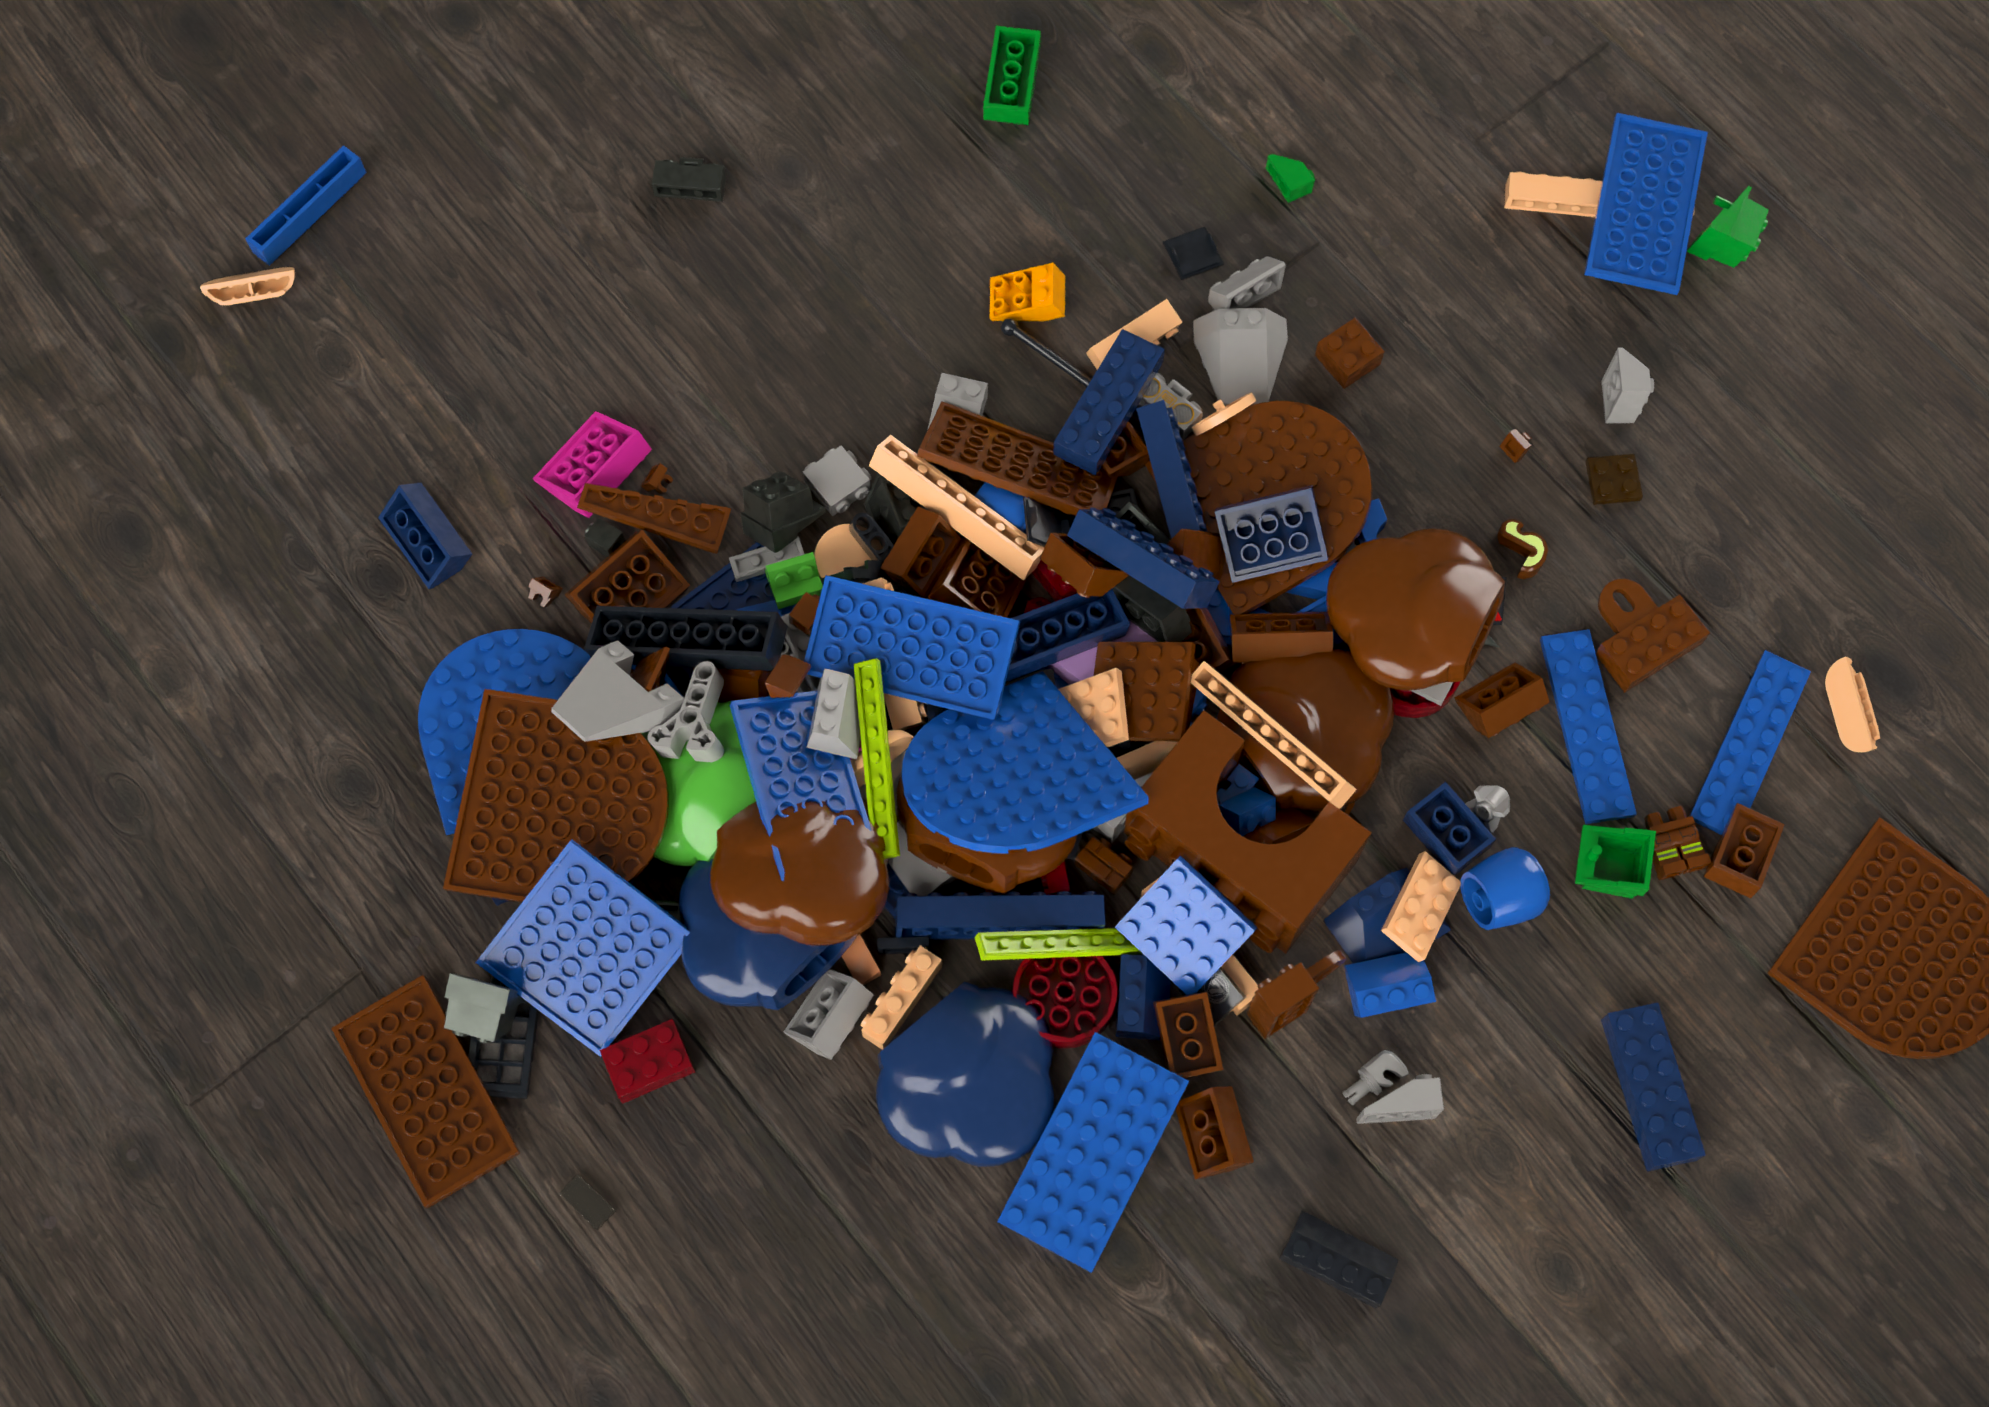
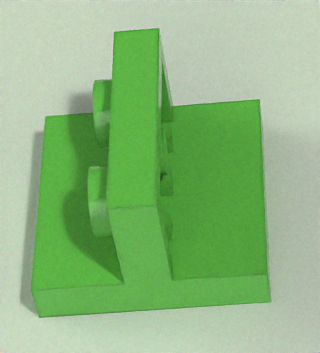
(793, 578)

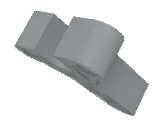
(693, 719)

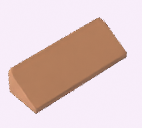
(860, 962)

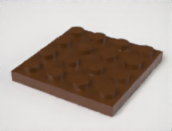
(1154, 685)

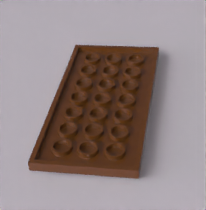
(1011, 461)
(425, 1091)

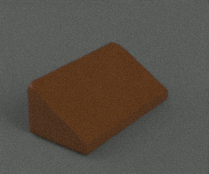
(786, 676)

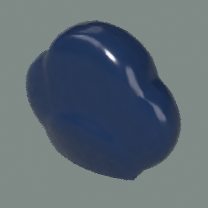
(742, 964)
(969, 1079)

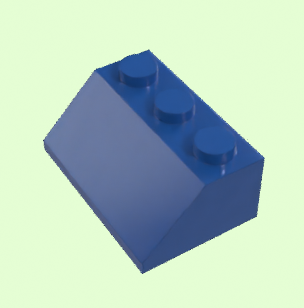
(1388, 984)

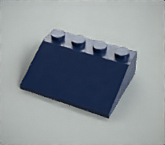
(1271, 534)

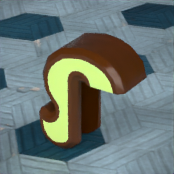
(1526, 544)

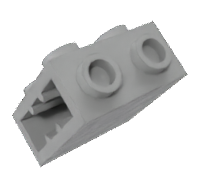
(837, 480)

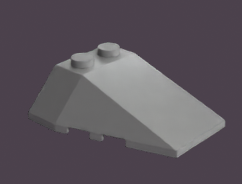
(1241, 351)

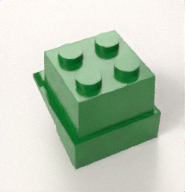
(1732, 232)
(1615, 860)

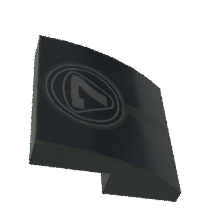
(1222, 994)

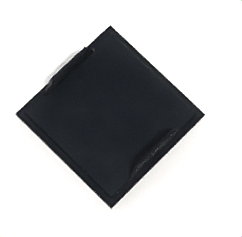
(1193, 253)
(1042, 521)

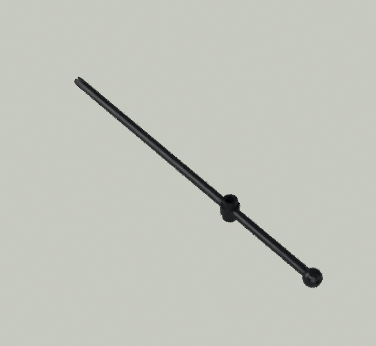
(1011, 327)

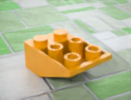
(1028, 294)

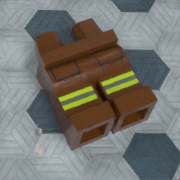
(1676, 844)

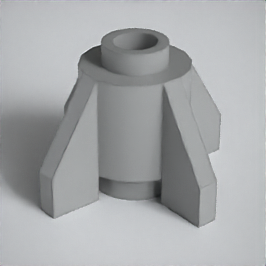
(1490, 805)

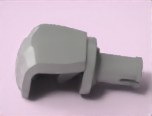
(1372, 1075)

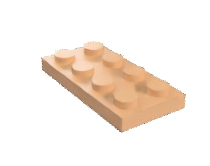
(1421, 906)

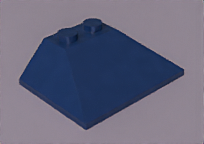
(1361, 918)

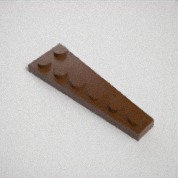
(677, 520)

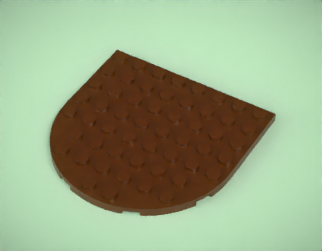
(1273, 451)
(541, 786)
(1896, 950)

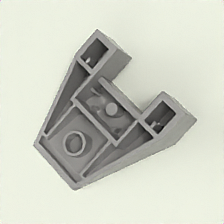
(609, 702)

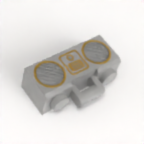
(1186, 412)

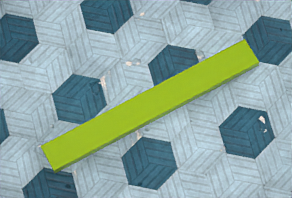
(876, 753)
(1053, 944)

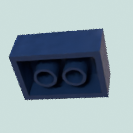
(1449, 829)

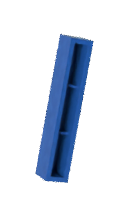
(306, 205)

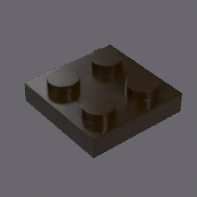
(1614, 479)

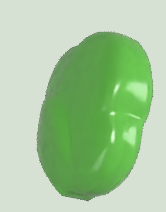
(703, 795)

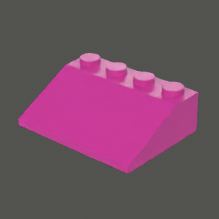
(597, 454)

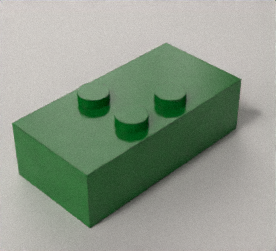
(1012, 75)

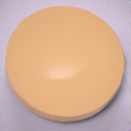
(1223, 413)
(840, 550)

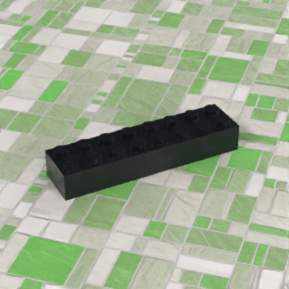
(694, 635)

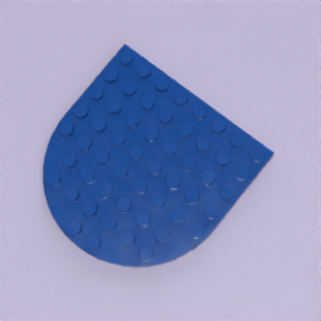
(452, 698)
(1015, 778)

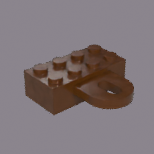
(1647, 636)
(1290, 994)

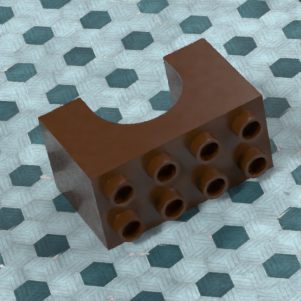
(1271, 884)

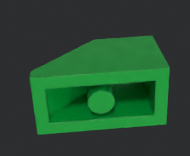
(1290, 177)

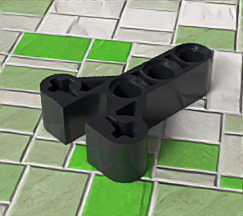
(864, 539)

